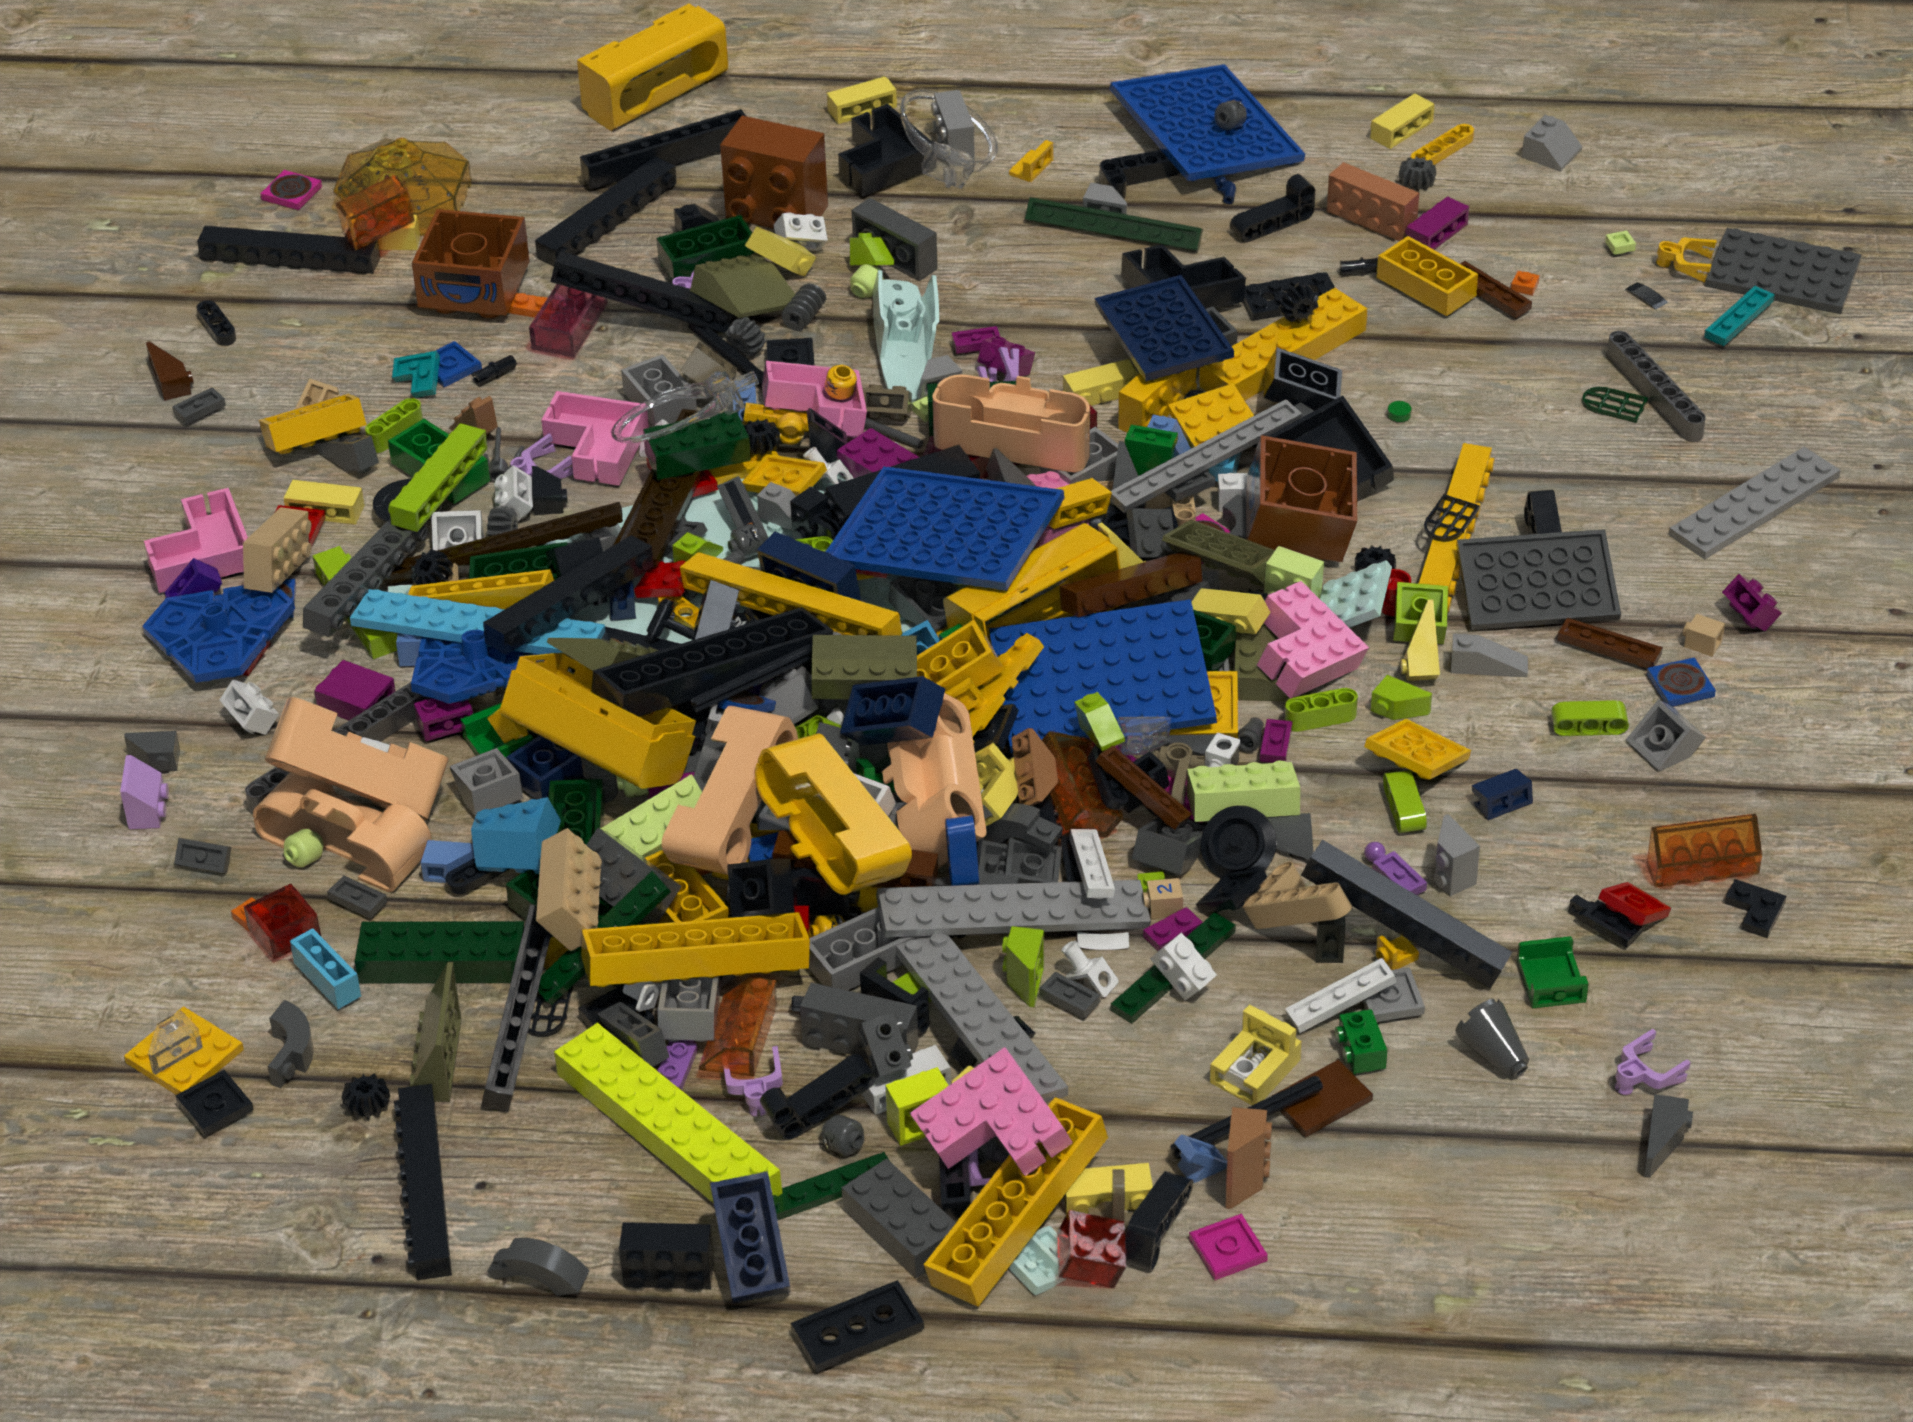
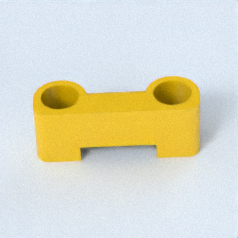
(831, 814)

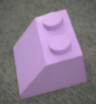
(143, 794)

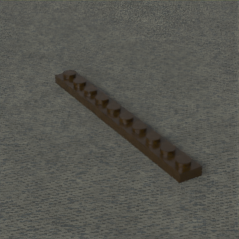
(520, 538)

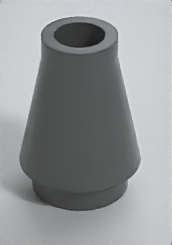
(1250, 735)

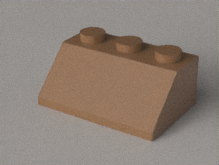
(1247, 1154)

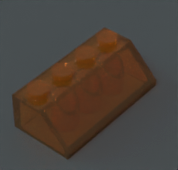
(1704, 850)
(741, 1028)

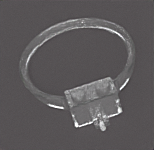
(940, 159)
(718, 385)

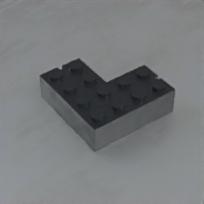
(882, 154)
(1212, 281)
(1340, 428)

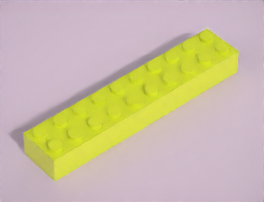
(658, 1112)

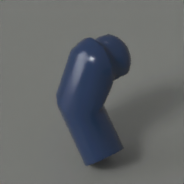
(1227, 188)

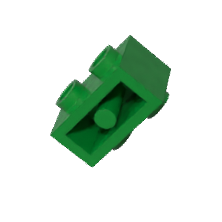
(1361, 1041)

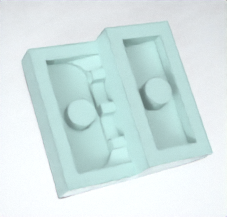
(1038, 1262)

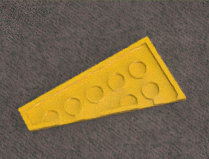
(1014, 661)

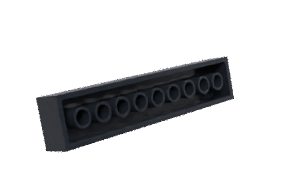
(702, 664)

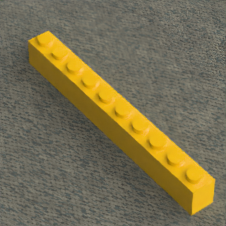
(1468, 485)
(778, 595)

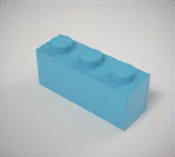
(325, 968)

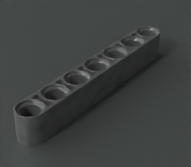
(1657, 386)

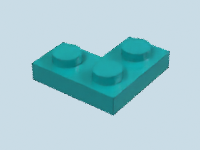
(420, 369)

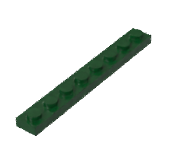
(1114, 224)

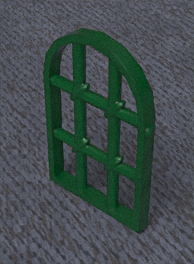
(1592, 391)

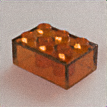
(375, 212)

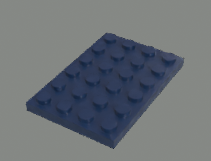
(1164, 328)

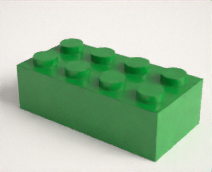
(419, 442)

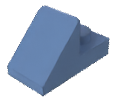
(1199, 1158)

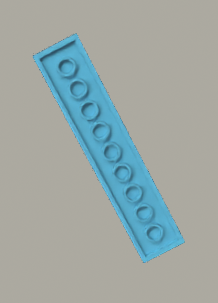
(451, 619)

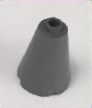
(1494, 1037)

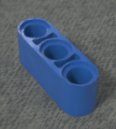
(962, 851)

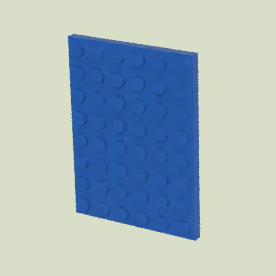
(1180, 119)
(945, 527)
(1135, 658)

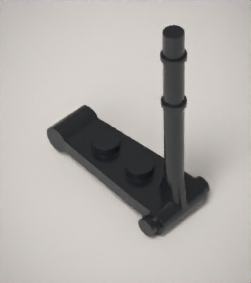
(663, 619)

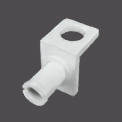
(832, 468)
(1217, 757)
(1089, 968)
(645, 993)

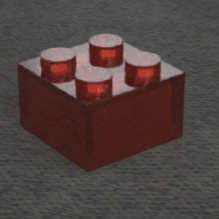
(279, 919)
(1091, 1249)

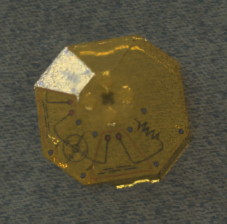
(428, 170)

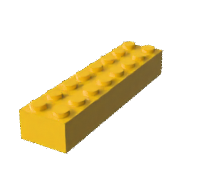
(1333, 324)
(695, 949)
(1012, 1210)

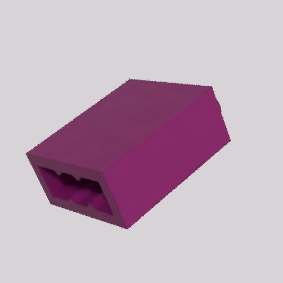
(352, 689)

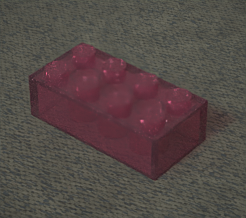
(565, 321)

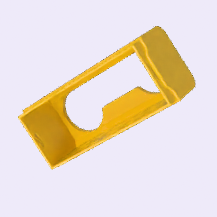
(608, 70)
(1081, 550)
(564, 710)

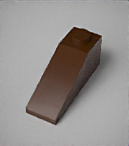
(169, 373)

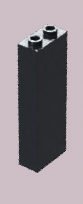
(847, 494)

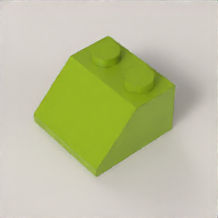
(1410, 604)
(1024, 962)

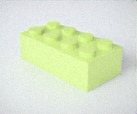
(1265, 787)
(646, 824)

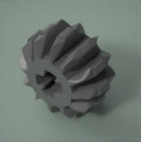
(1417, 173)
(745, 336)
(501, 520)

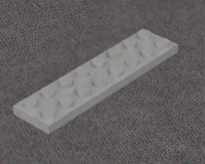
(1754, 502)

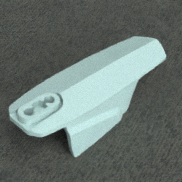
(905, 330)

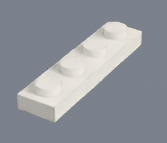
(1092, 863)
(1340, 995)

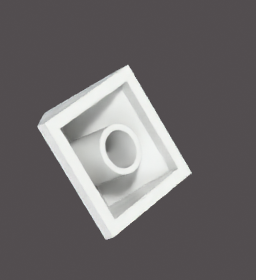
(456, 528)

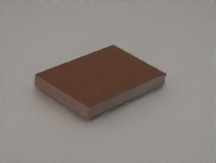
(1340, 1096)

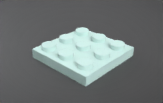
(1358, 594)

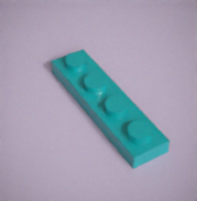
(1739, 315)

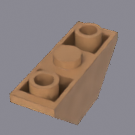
(478, 414)
(1033, 767)

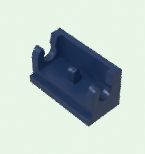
(623, 603)
(1503, 793)

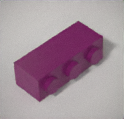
(1439, 223)

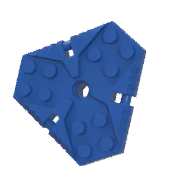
(217, 633)
(461, 670)

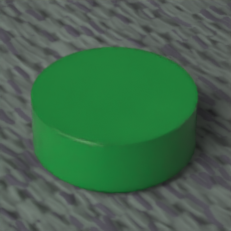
(1399, 411)

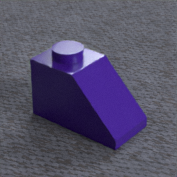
(194, 579)

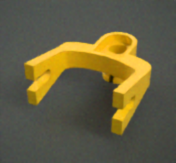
(1672, 251)

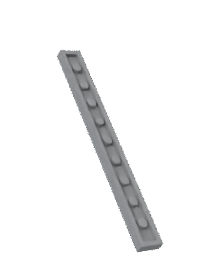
(1203, 456)

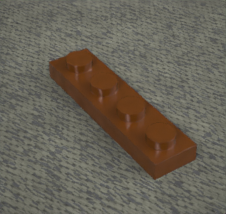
(1499, 294)
(1609, 643)
(1143, 787)

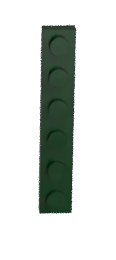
(626, 912)
(1153, 983)
(821, 1188)

